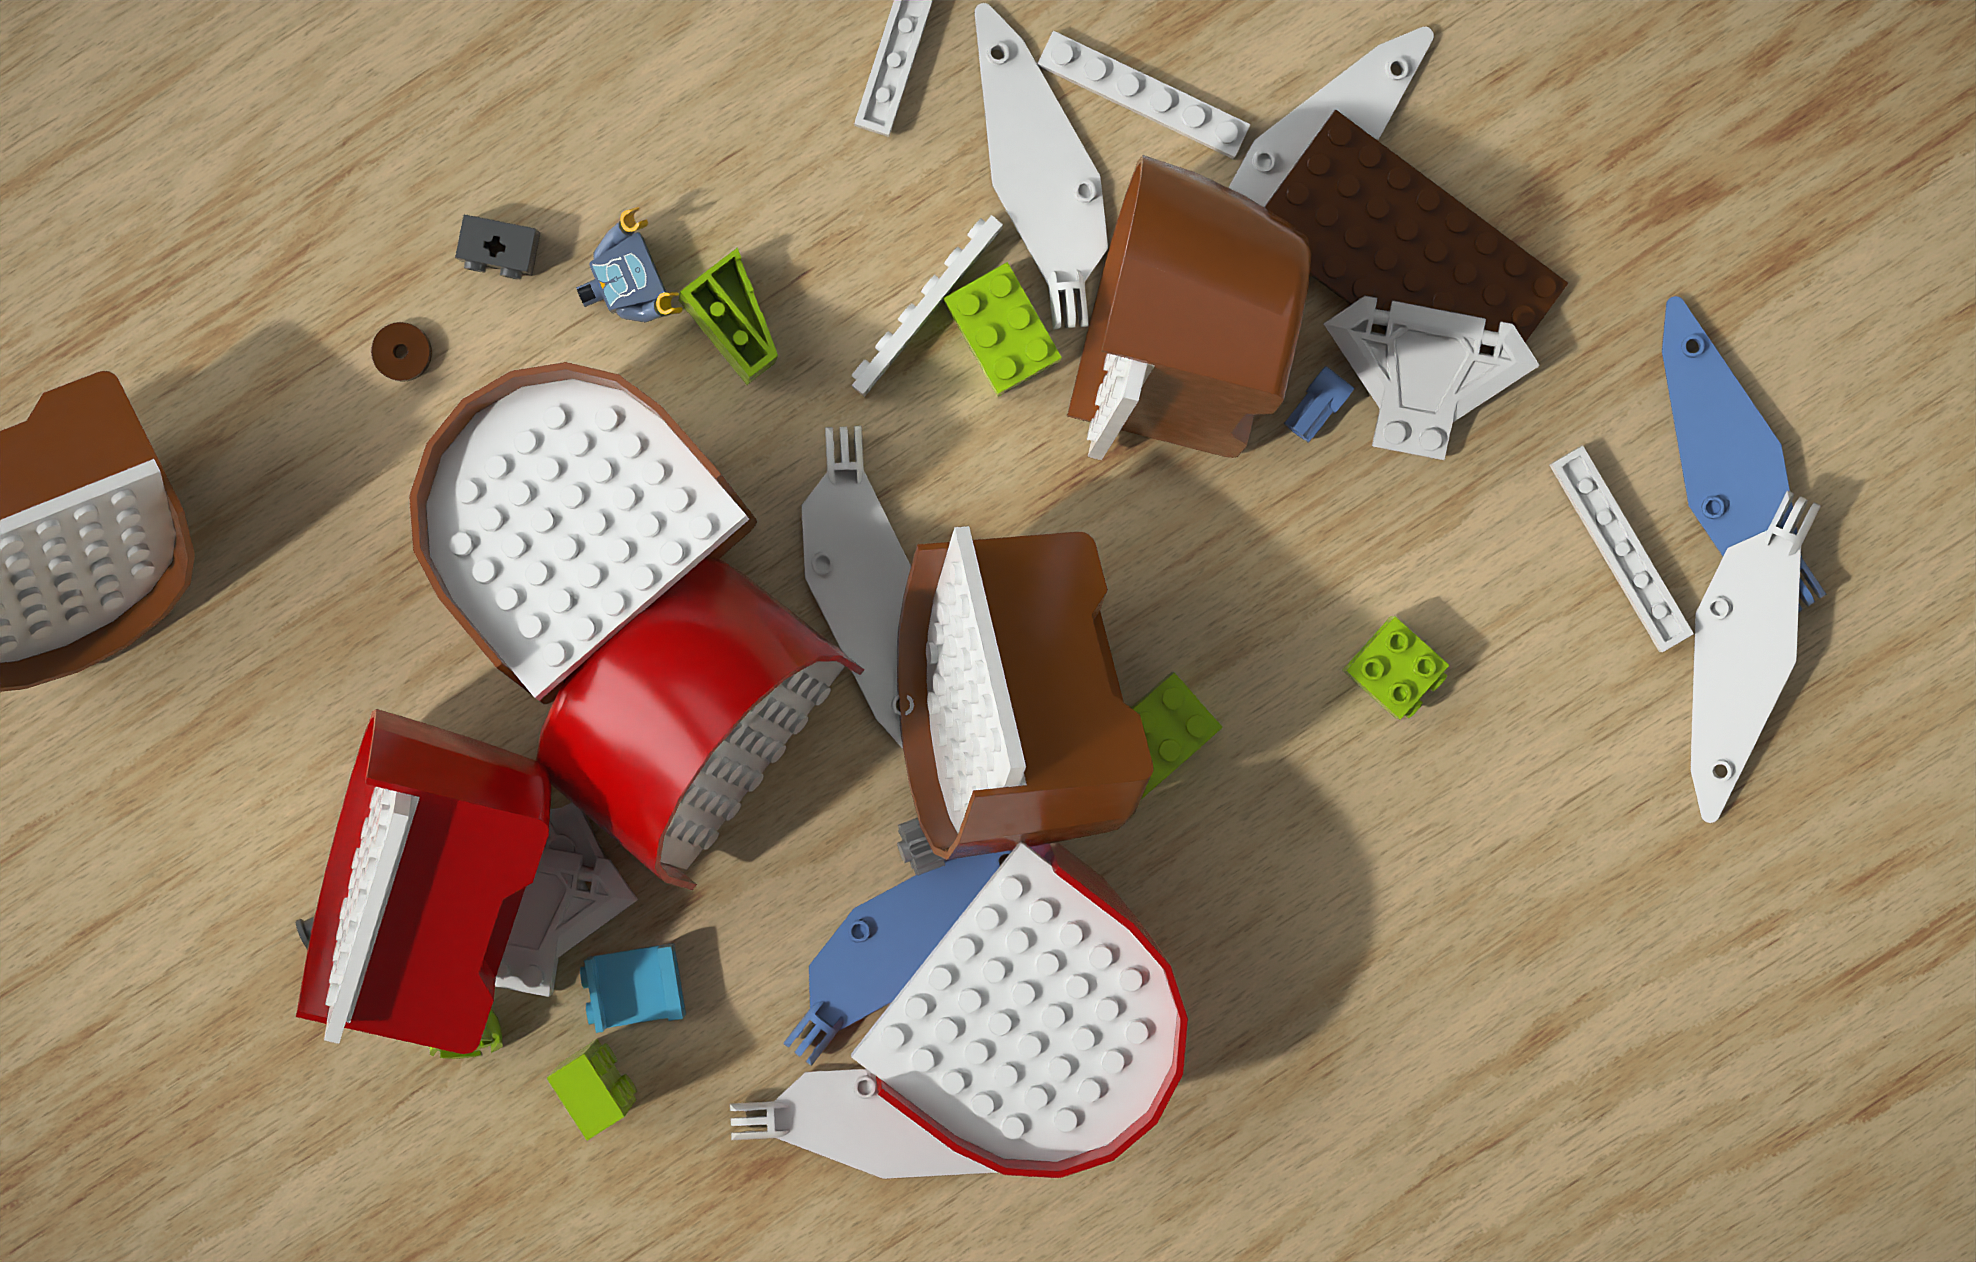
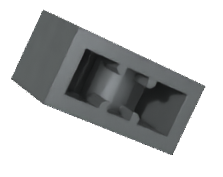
(480, 233)

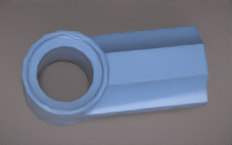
(1323, 397)

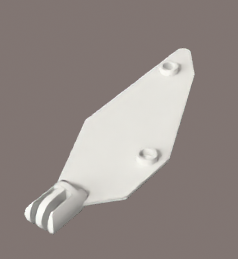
(1362, 93)
(1040, 168)
(857, 574)
(1744, 651)
(850, 1123)

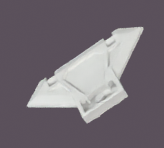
(1426, 368)
(558, 917)

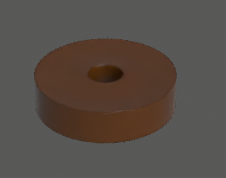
(384, 351)

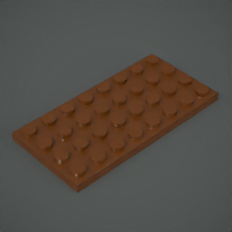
(1404, 239)

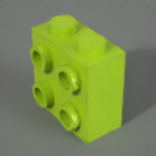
(1397, 668)

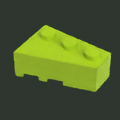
(730, 316)

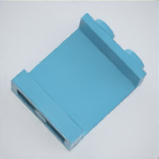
(633, 987)

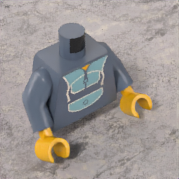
(627, 275)

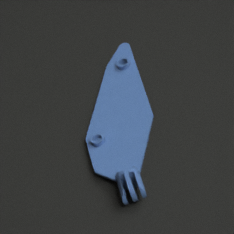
(1725, 446)
(886, 944)

